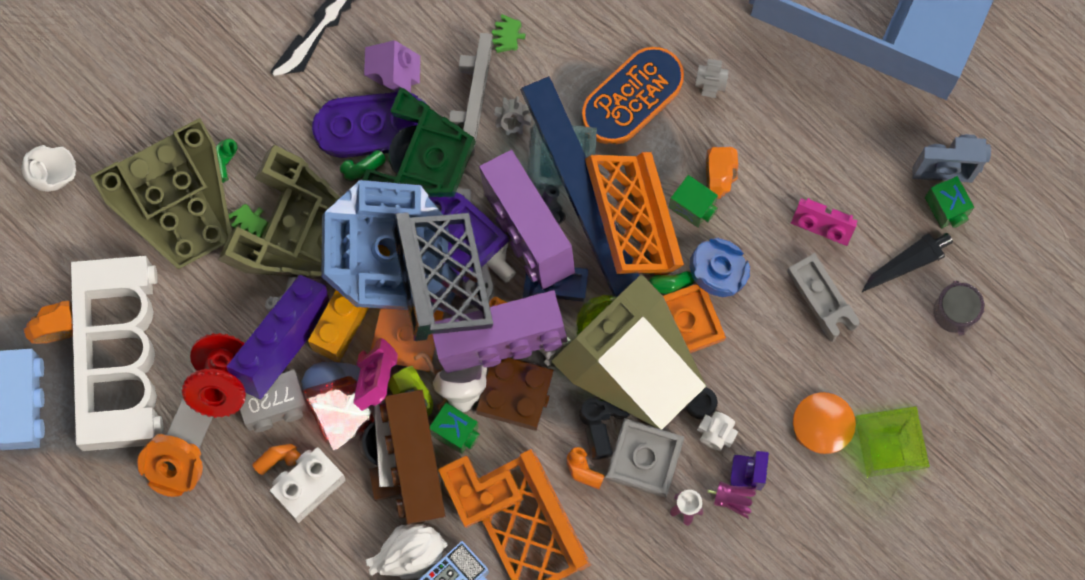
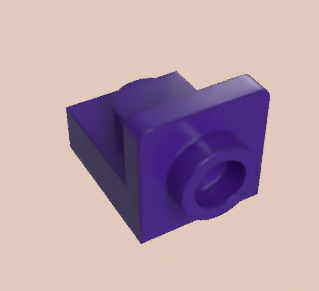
(750, 470)

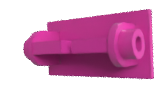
(834, 226)

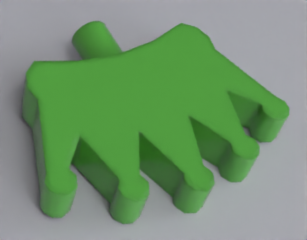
(508, 34)
(248, 220)

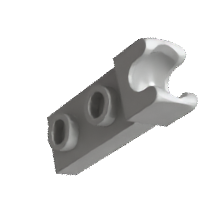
(822, 296)

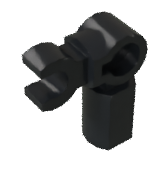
(592, 414)

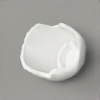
(48, 168)

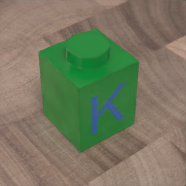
(694, 201)
(949, 203)
(455, 429)

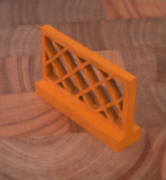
(649, 210)
(554, 514)

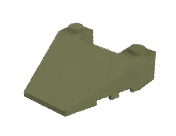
(294, 231)

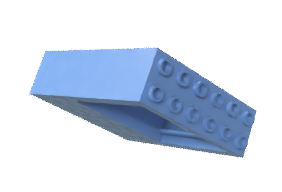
(922, 45)

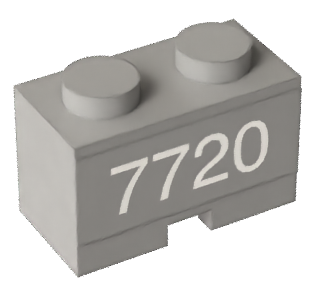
(280, 402)

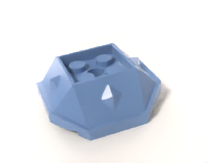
(352, 236)

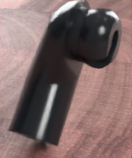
(549, 197)

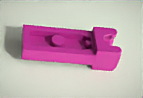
(374, 374)

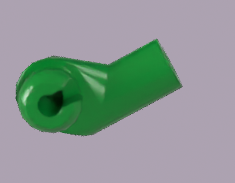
(225, 152)
(354, 171)

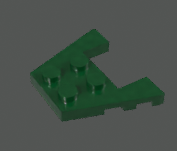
(435, 153)

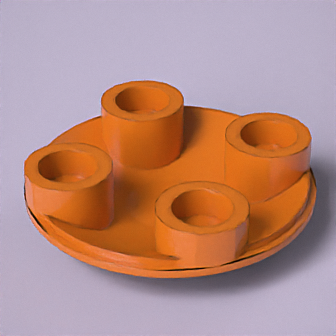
(824, 423)

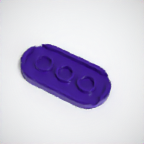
(357, 125)

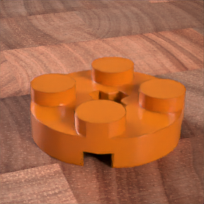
(181, 454)

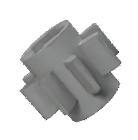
(711, 78)
(515, 123)

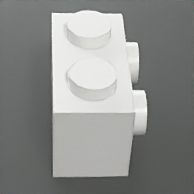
(307, 484)

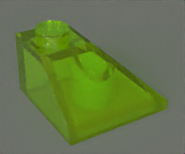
(892, 441)

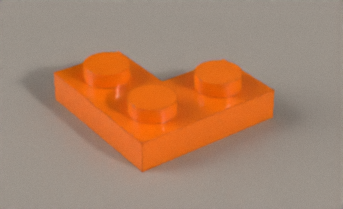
(476, 499)

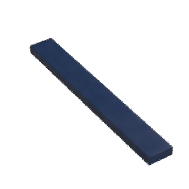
(572, 169)

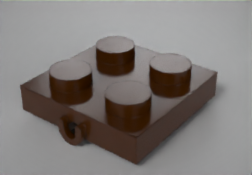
(516, 393)

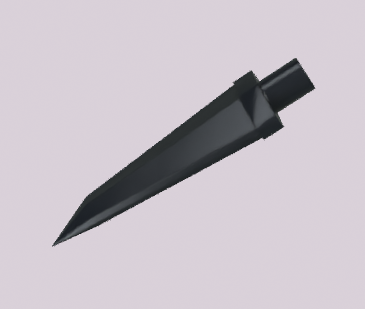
(916, 256)

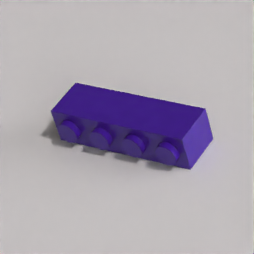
(279, 336)

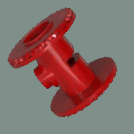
(211, 387)

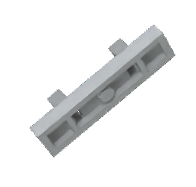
(478, 67)

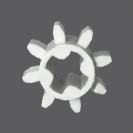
(717, 431)

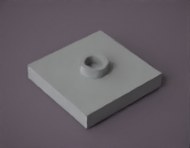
(645, 458)

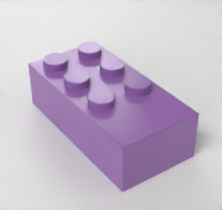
(527, 220)
(516, 331)

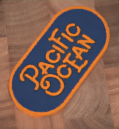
(633, 95)

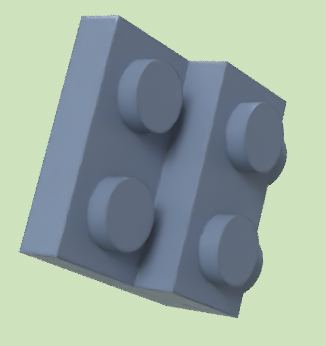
(962, 159)

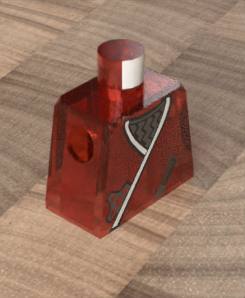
(335, 411)

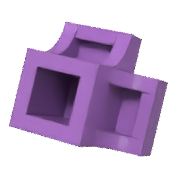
(392, 65)

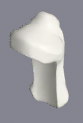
(463, 386)

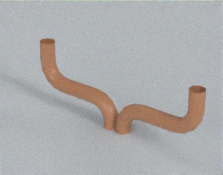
(431, 366)

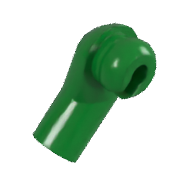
(670, 283)

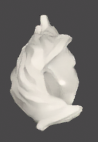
(408, 552)

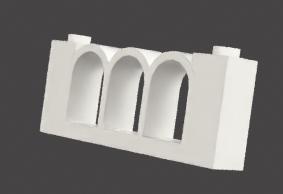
(106, 280)

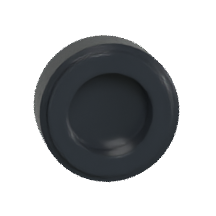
(703, 404)

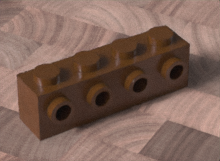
(414, 457)

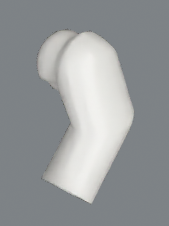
(500, 267)

